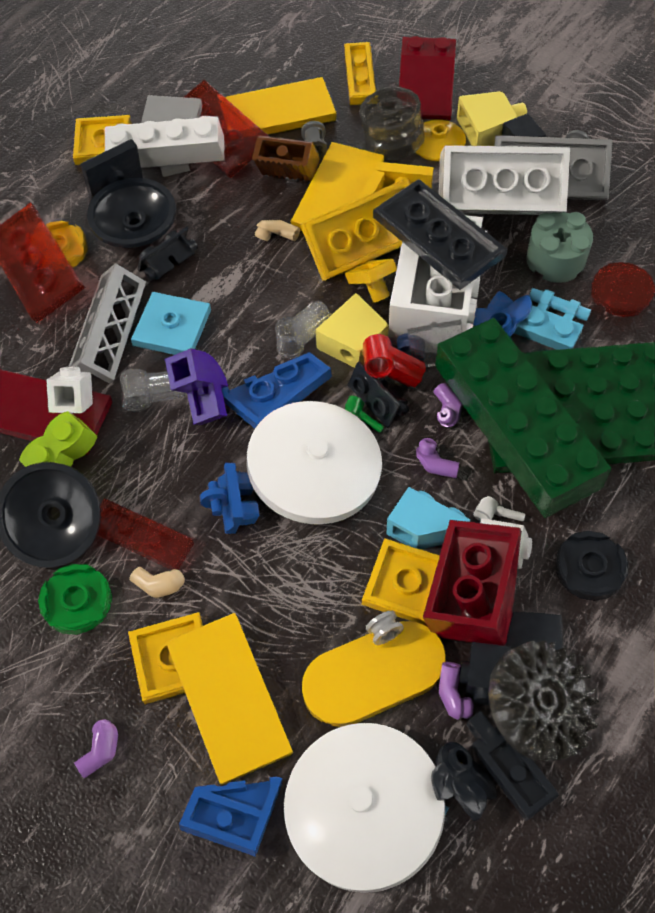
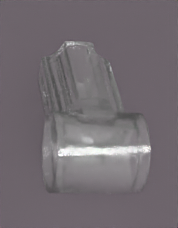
(298, 330)
(141, 389)

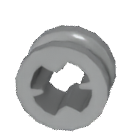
(384, 627)

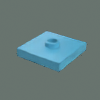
(171, 324)

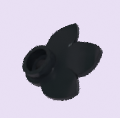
(462, 778)

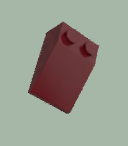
(429, 72)
(474, 583)

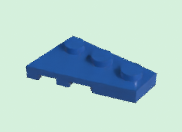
(284, 386)

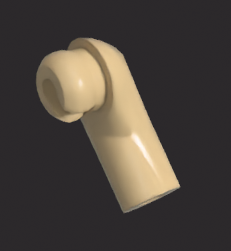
(278, 227)
(157, 585)

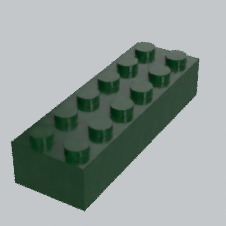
(521, 417)

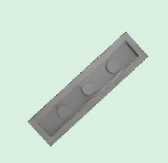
(97, 319)

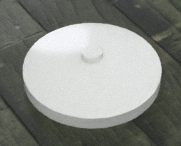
(314, 462)
(363, 808)

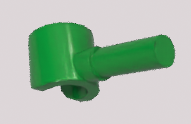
(355, 406)

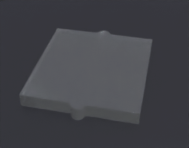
(425, 339)

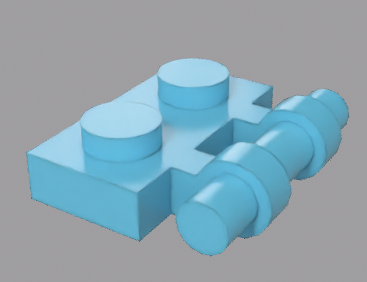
(551, 328)

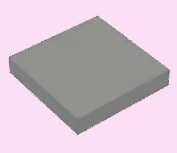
(169, 108)

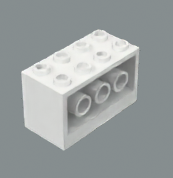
(505, 179)
(426, 296)

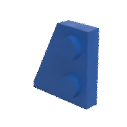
(232, 813)

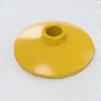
(437, 135)

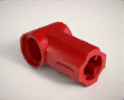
(385, 360)

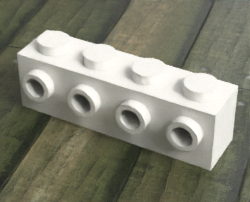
(171, 141)

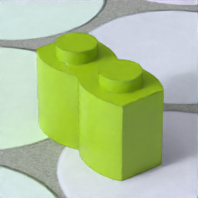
(62, 442)

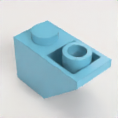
(421, 520)

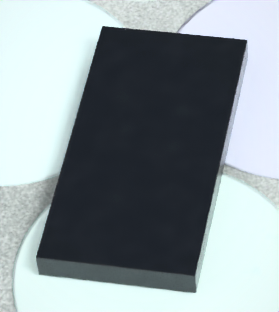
(439, 234)

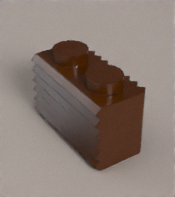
(286, 158)

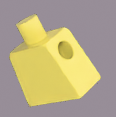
(484, 116)
(347, 329)

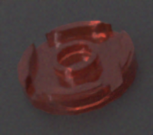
(623, 289)

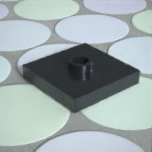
(110, 166)

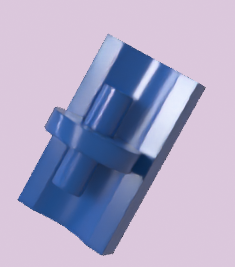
(225, 499)

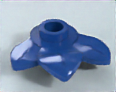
(505, 311)

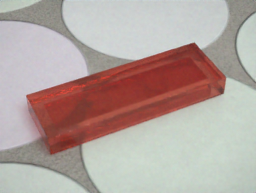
(143, 535)

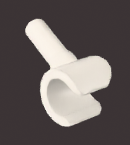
(489, 506)

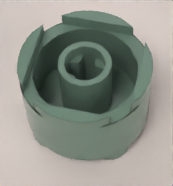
(559, 246)

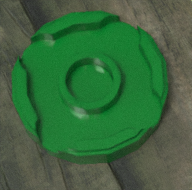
(75, 599)

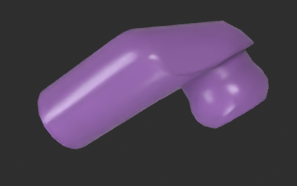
(451, 408)
(432, 461)
(449, 693)
(103, 748)

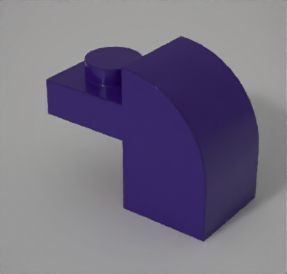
(202, 380)

